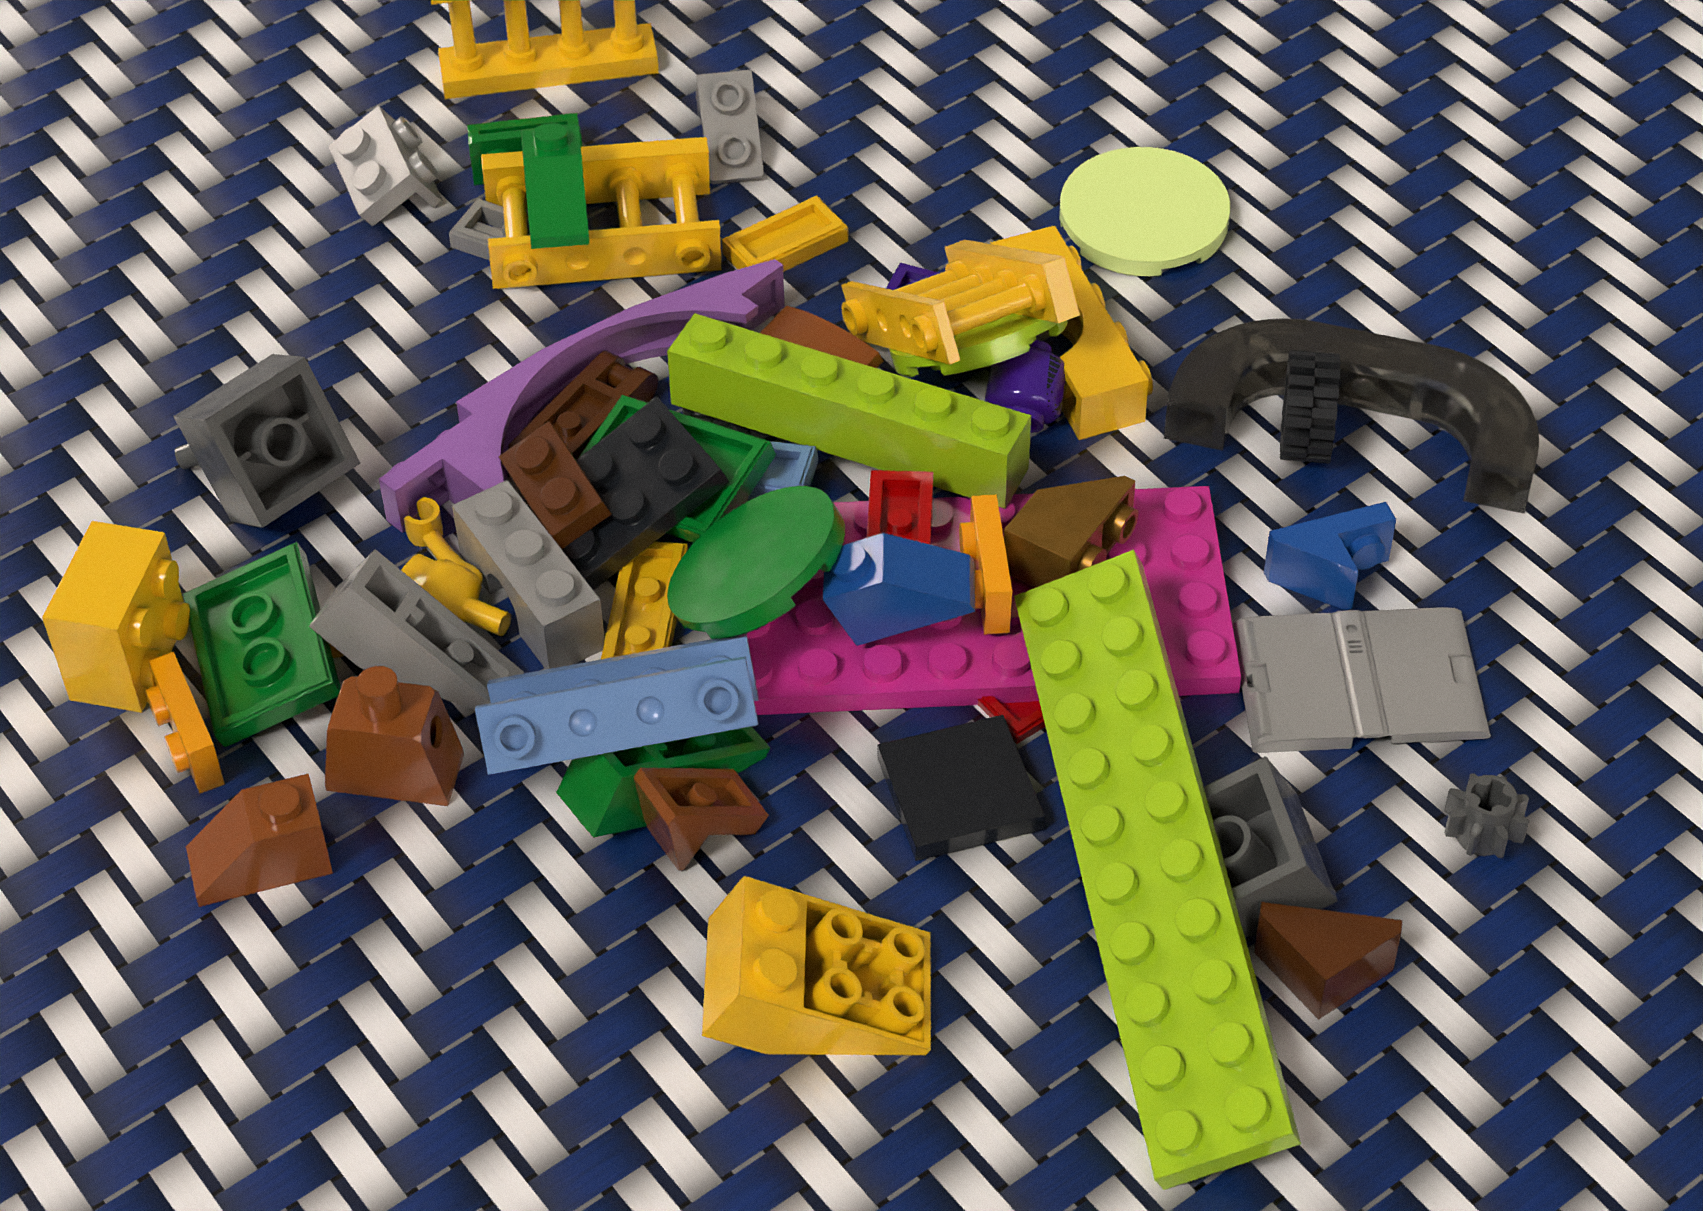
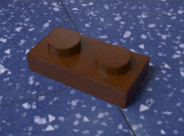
(554, 485)

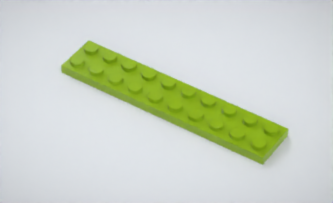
(1154, 876)

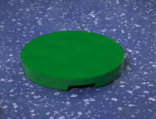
(755, 561)

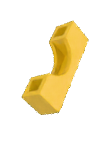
(1103, 377)

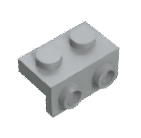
(383, 165)

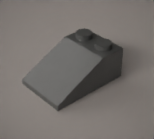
(1266, 843)

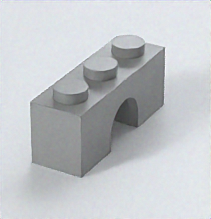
(513, 551)

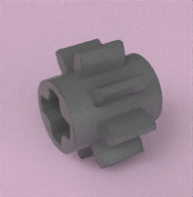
(1486, 815)

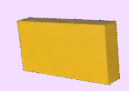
(787, 236)

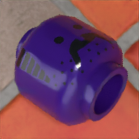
(1030, 384)

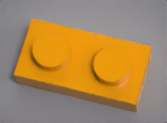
(985, 543)
(190, 743)

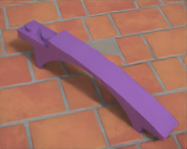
(466, 456)

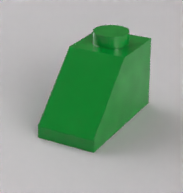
(555, 186)

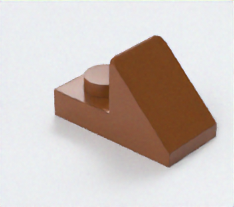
(691, 804)

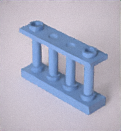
(618, 703)

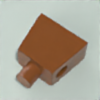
(391, 741)

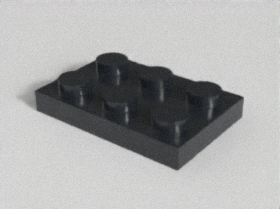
(649, 480)

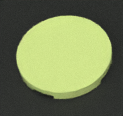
(1144, 210)

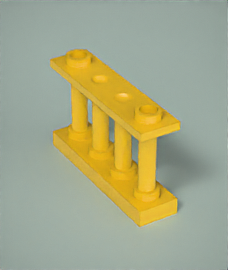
(547, 59)
(619, 175)
(975, 289)

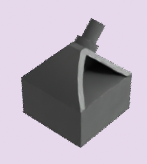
(265, 440)

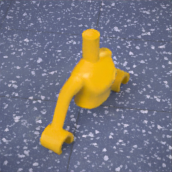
(449, 578)

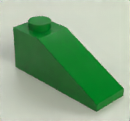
(603, 788)

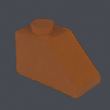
(259, 842)

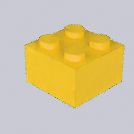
(115, 615)

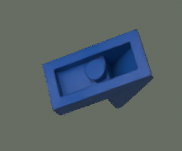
(1326, 553)

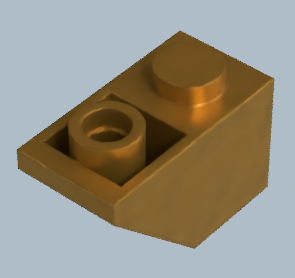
(1069, 528)

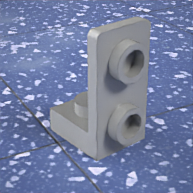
(730, 125)

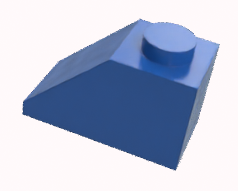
(897, 586)

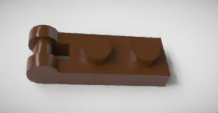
(590, 398)

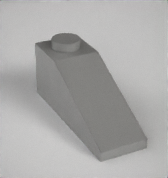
(394, 623)

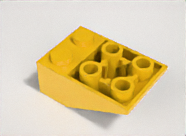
(814, 977)

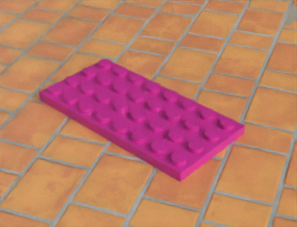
(814, 666)

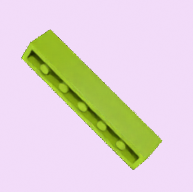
(848, 409)

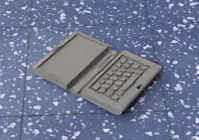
(1358, 676)

